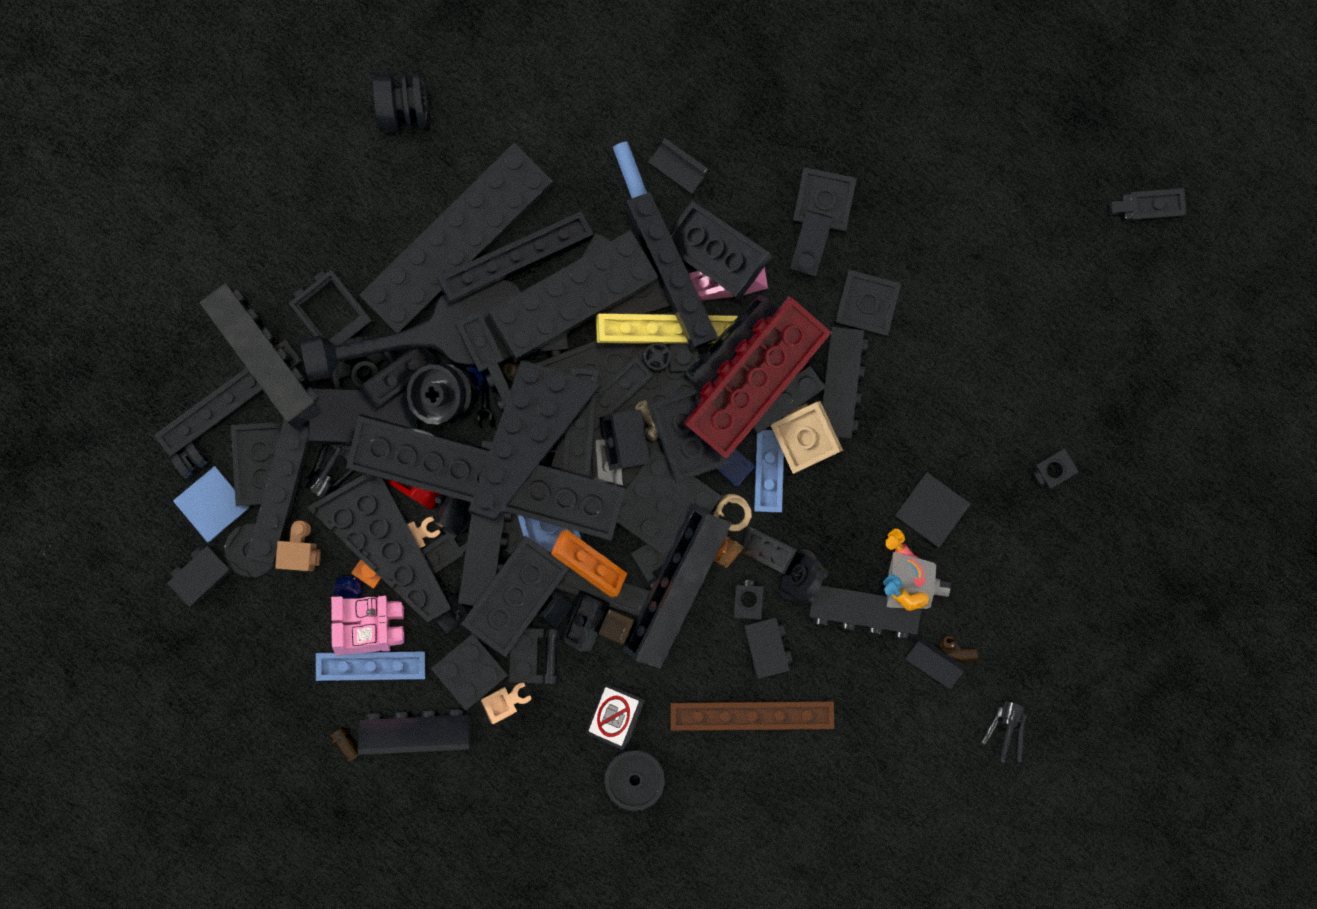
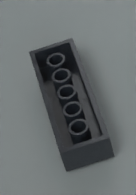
(572, 296)

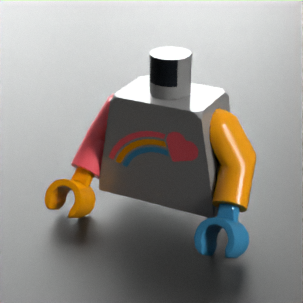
(911, 579)

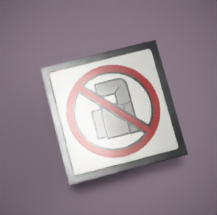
(615, 716)

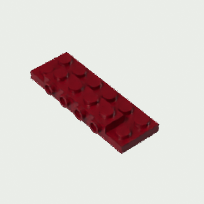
(756, 376)

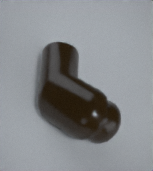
(954, 650)

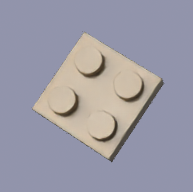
(806, 437)

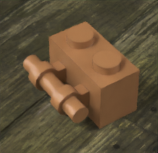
(297, 553)

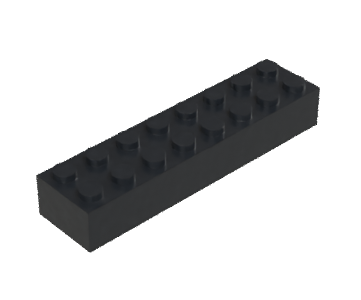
(457, 237)

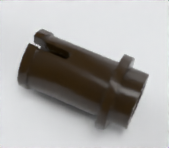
(345, 744)

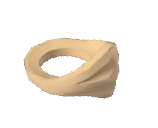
(733, 498)

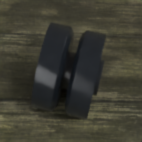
(441, 393)
(641, 794)

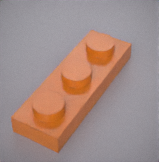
(589, 563)

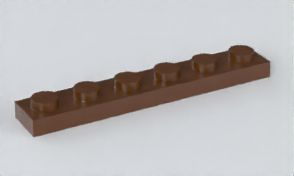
(752, 715)

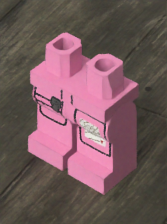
(365, 624)

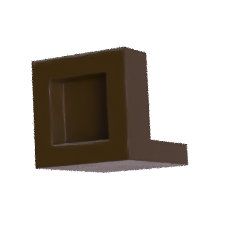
(616, 626)

